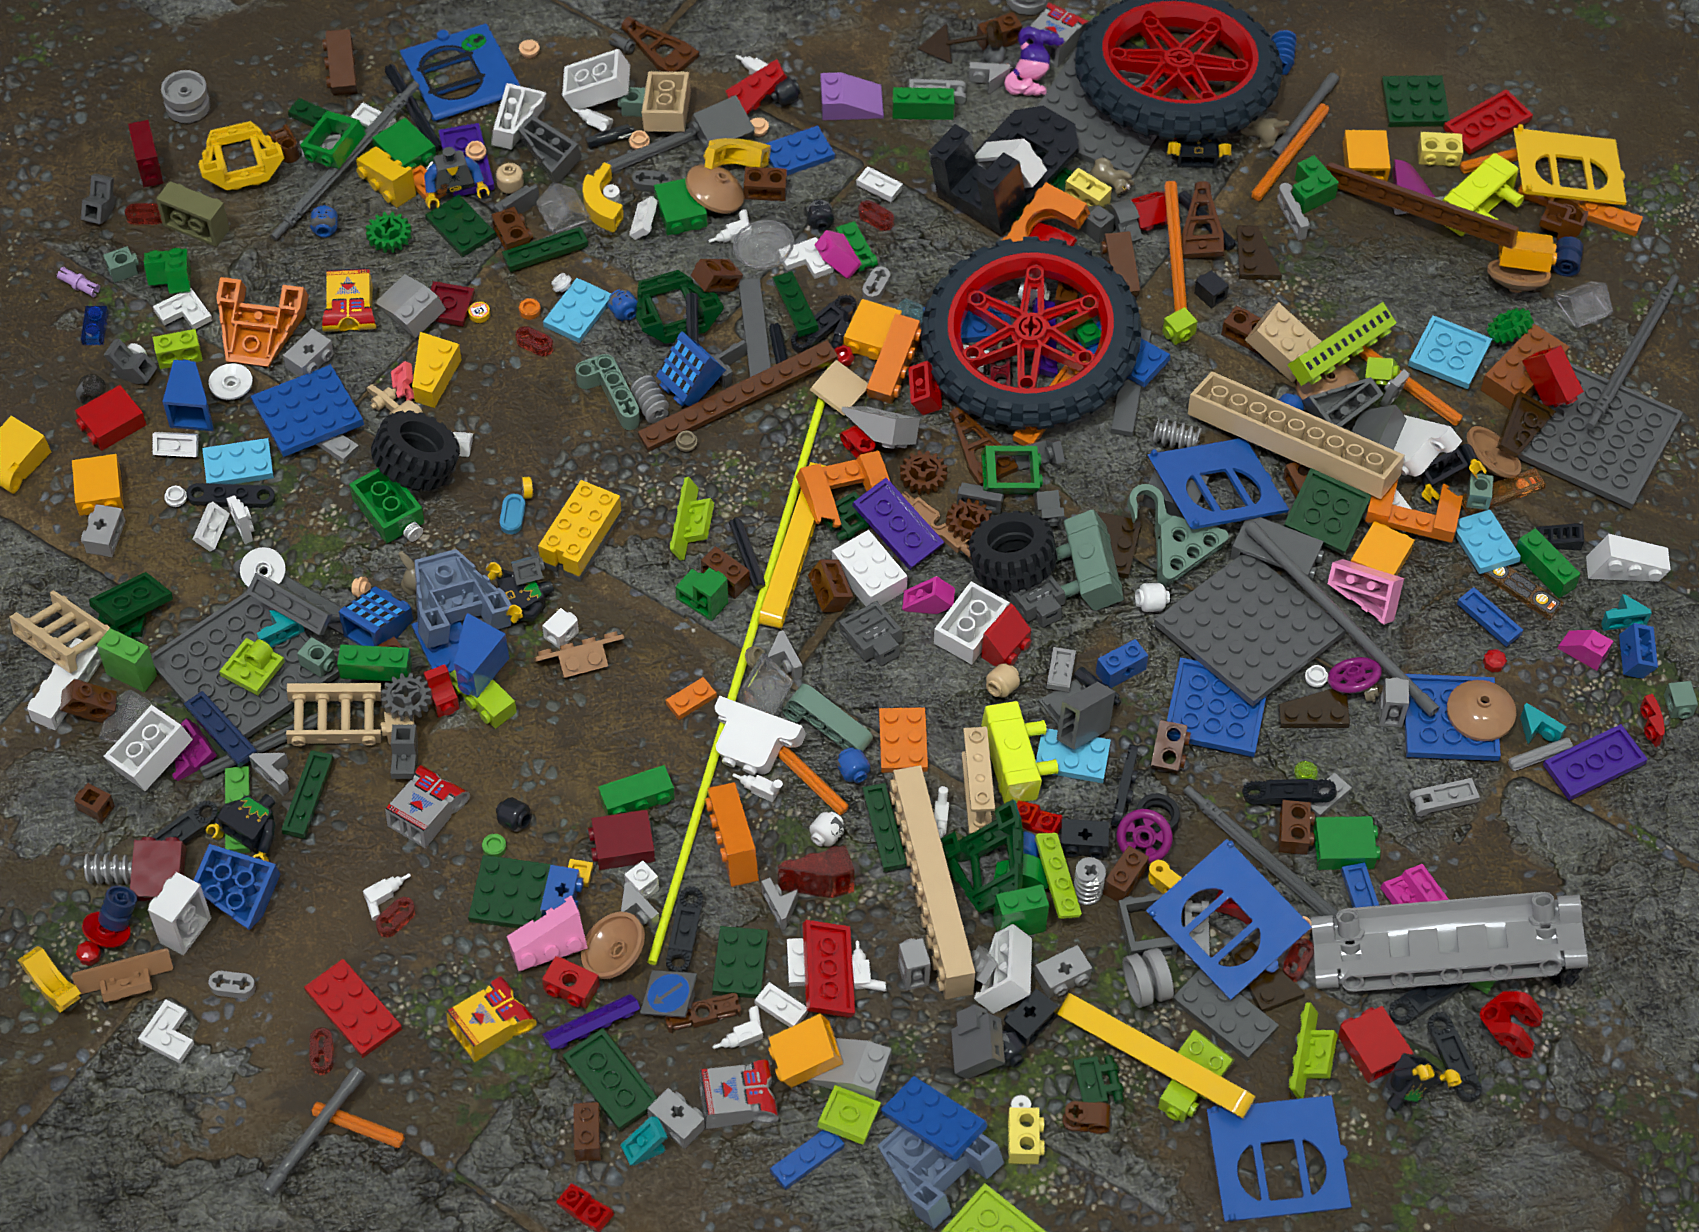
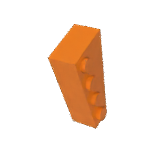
(894, 359)
(732, 834)

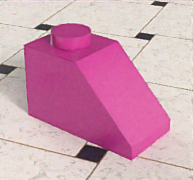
(838, 253)
(929, 597)
(1587, 647)

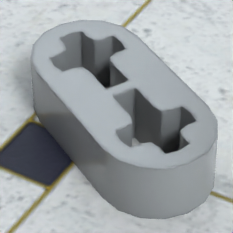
(872, 283)
(232, 984)

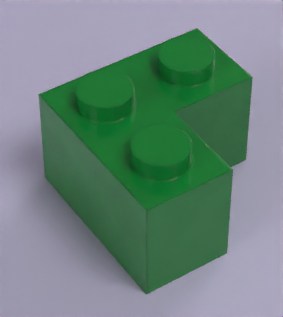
(1314, 184)
(169, 268)
(704, 592)

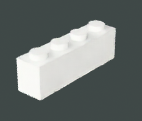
(46, 704)

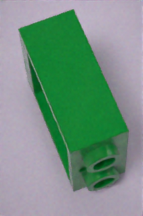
(352, 135)
(989, 469)

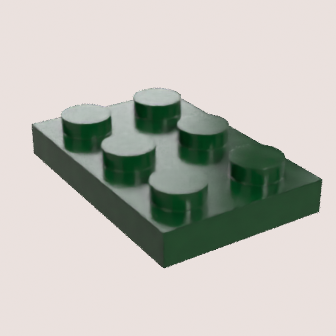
(460, 226)
(130, 599)
(740, 961)

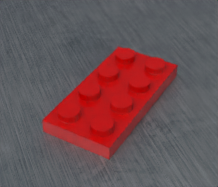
(1488, 121)
(828, 968)
(353, 1008)

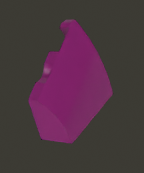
(1407, 177)
(195, 754)

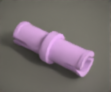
(78, 282)

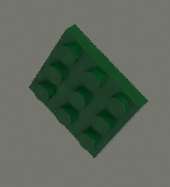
(1415, 101)
(1327, 510)
(508, 892)

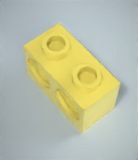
(1440, 149)
(1088, 189)
(1020, 1135)

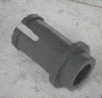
(622, 43)

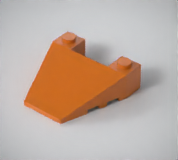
(253, 331)

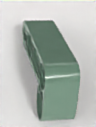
(605, 372)
(827, 718)

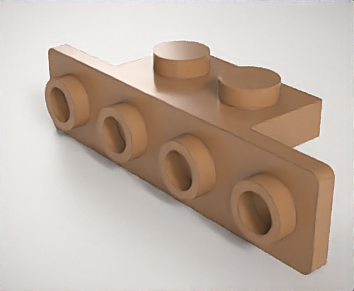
(582, 657)
(123, 976)

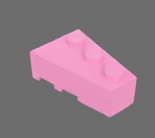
(1368, 587)
(553, 935)

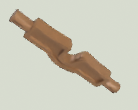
(931, 516)

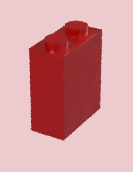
(1553, 376)
(110, 418)
(1373, 1043)

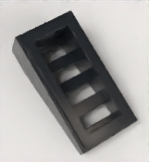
(1565, 529)

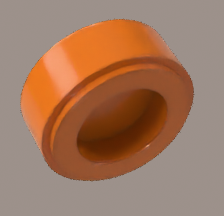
(529, 309)

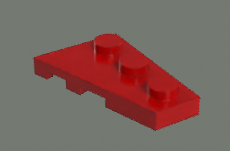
(757, 85)

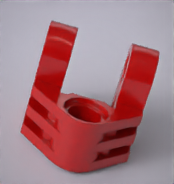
(1497, 1019)

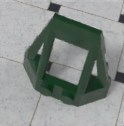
(708, 306)
(1005, 829)

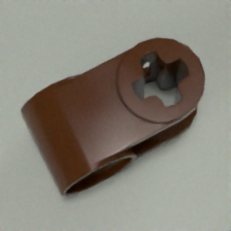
(287, 142)
(1089, 1117)

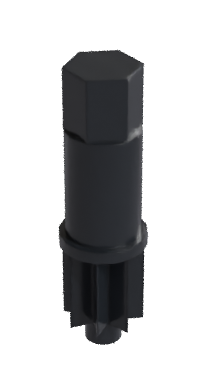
(611, 135)
(1088, 679)

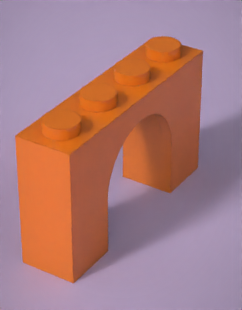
(1049, 204)

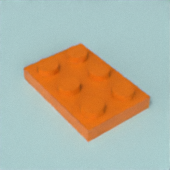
(902, 738)

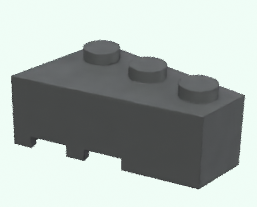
(550, 148)
(1344, 402)

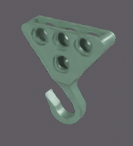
(1167, 548)

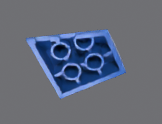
(237, 883)

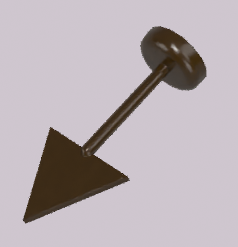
(939, 42)

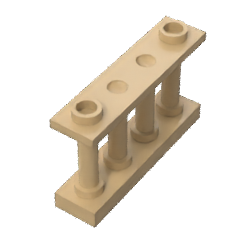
(54, 647)
(322, 694)
(977, 778)

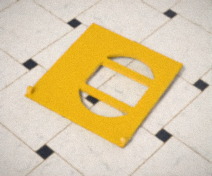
(1602, 152)

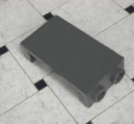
(1299, 547)

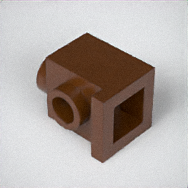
(94, 802)

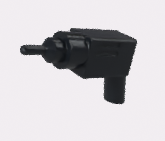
(838, 339)

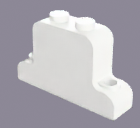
(1422, 442)
(753, 737)

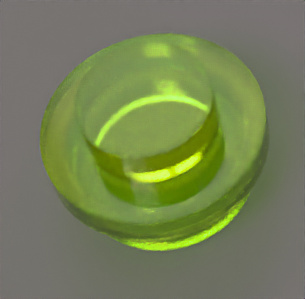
(1305, 770)

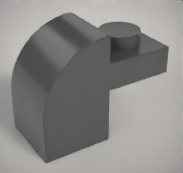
(101, 201)
(1125, 217)
(129, 366)
(1048, 507)
(404, 751)

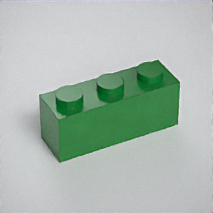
(923, 103)
(1547, 563)
(373, 662)
(637, 792)

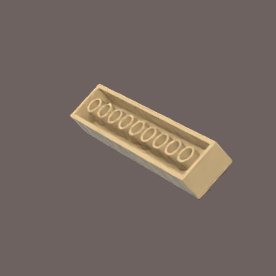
(1296, 434)
(932, 882)

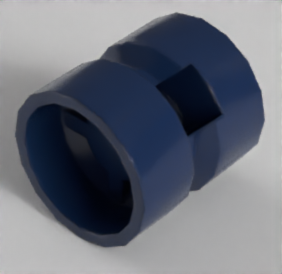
(1569, 256)
(117, 908)

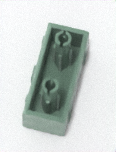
(1092, 561)

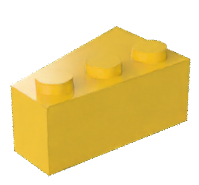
(387, 176)
(434, 368)

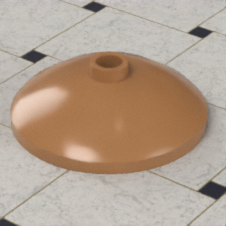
(715, 188)
(1516, 278)
(1339, 377)
(1492, 458)
(1478, 719)
(613, 945)

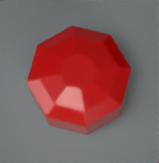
(845, 355)
(1494, 660)
(88, 953)

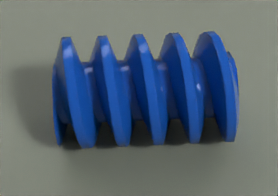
(1286, 44)

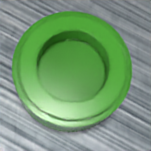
(494, 845)

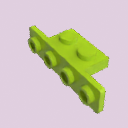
(692, 519)
(1058, 875)
(1314, 1052)

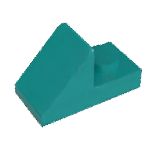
(1627, 614)
(281, 630)
(1536, 722)
(645, 1142)

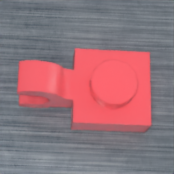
(401, 378)

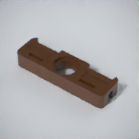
(719, 1008)

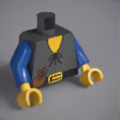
(452, 173)

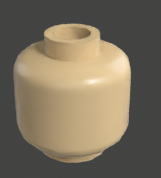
(509, 178)
(1002, 680)

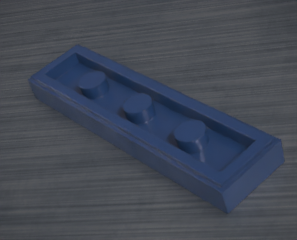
(220, 728)

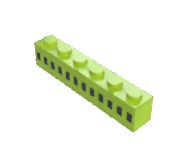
(1341, 344)

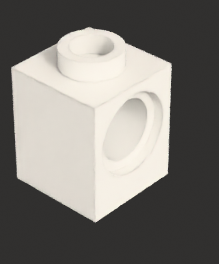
(560, 628)
(643, 879)

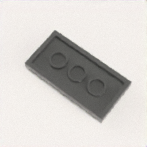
(1233, 1022)

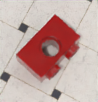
(924, 389)
(562, 972)

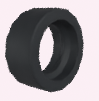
(1161, 801)

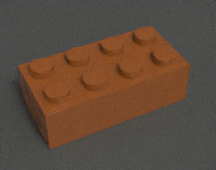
(1509, 373)

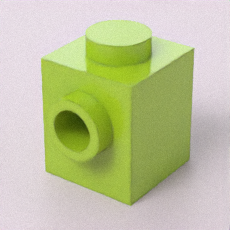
(1179, 326)
(1382, 370)
(1178, 1101)

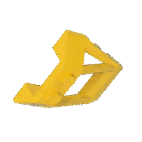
(216, 170)

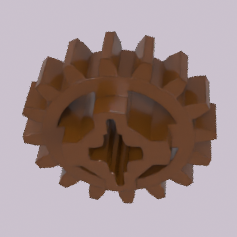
(923, 472)
(969, 518)

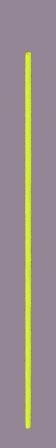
(734, 689)

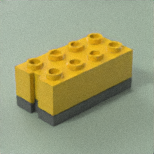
(580, 530)

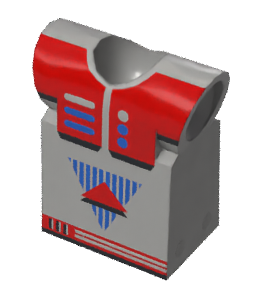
(1063, 23)
(424, 806)
(737, 1095)

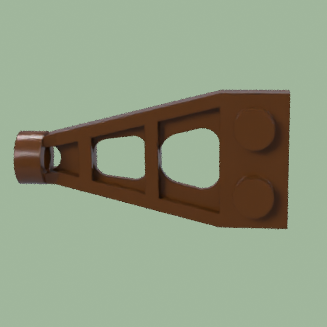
(676, 61)
(1202, 245)
(1004, 464)

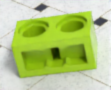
(177, 346)

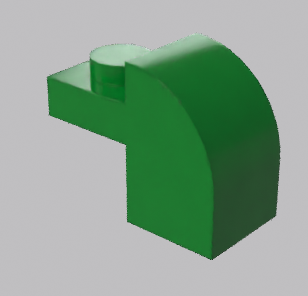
(1086, 332)
(1032, 871)

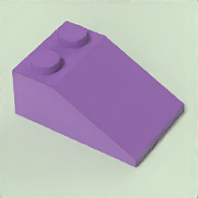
(849, 97)

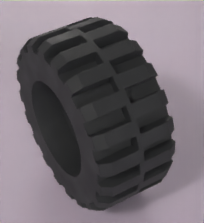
(415, 450)
(1015, 569)

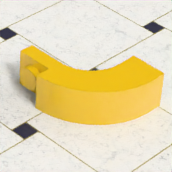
(736, 152)
(602, 211)
(48, 979)

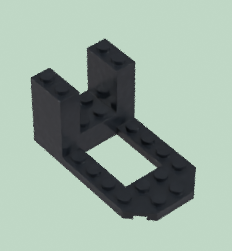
(998, 193)

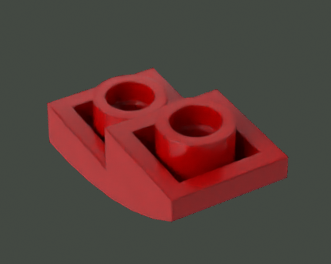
(1046, 232)
(1655, 724)
(1037, 820)
(584, 1208)

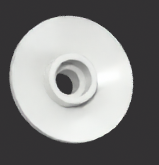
(227, 375)
(259, 559)

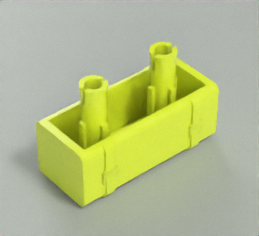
(1486, 188)
(1012, 752)

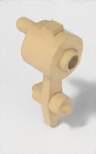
(386, 399)

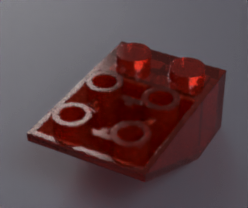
(819, 874)

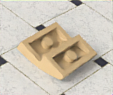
(839, 387)

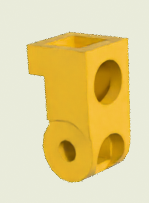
(1161, 876)

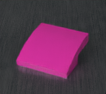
(1413, 887)

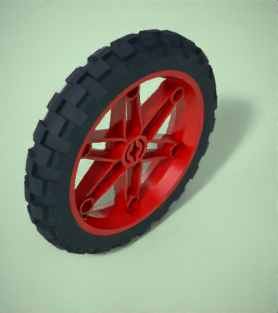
(1144, 107)
(1031, 406)

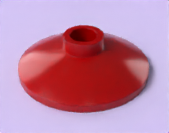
(99, 935)

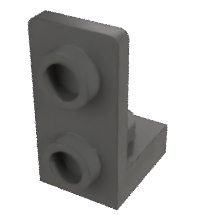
(728, 357)
(1049, 449)
(528, 568)

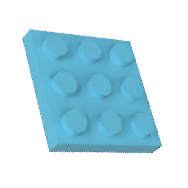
(1450, 352)

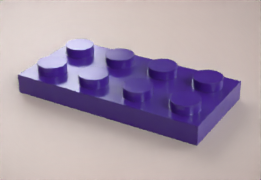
(458, 139)
(898, 523)
(1595, 762)

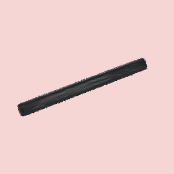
(412, 106)

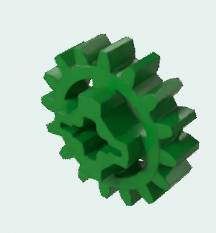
(388, 232)
(1510, 325)

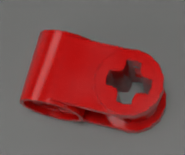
(857, 441)

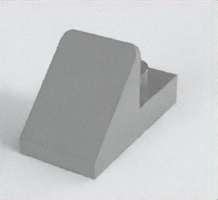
(989, 73)
(783, 653)
(270, 768)
(637, 905)
(781, 906)

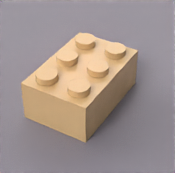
(666, 101)
(1281, 339)

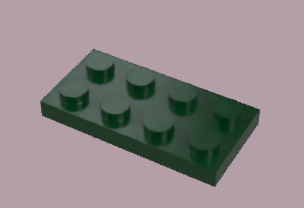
(610, 1079)

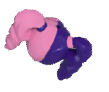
(1033, 61)

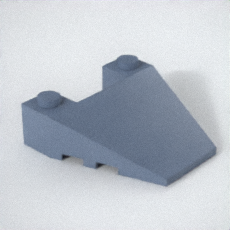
(449, 590)
(927, 1173)

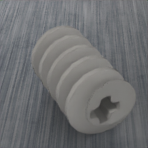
(650, 399)
(1176, 435)
(107, 870)
(1089, 880)

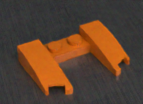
(818, 481)
(1438, 526)

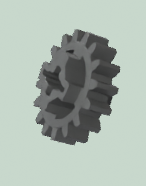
(406, 697)

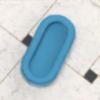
(512, 514)

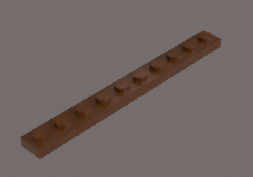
(1424, 206)
(738, 395)

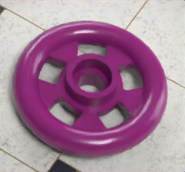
(1355, 676)
(1149, 817)

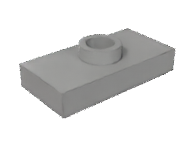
(1394, 388)
(1061, 669)

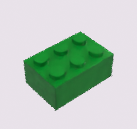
(386, 504)

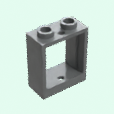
(1132, 904)

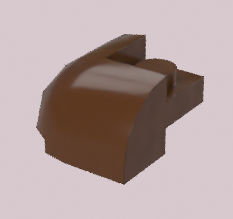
(1564, 217)

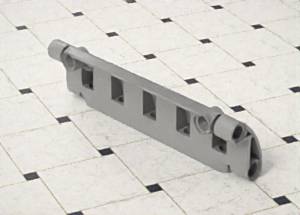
(1449, 941)

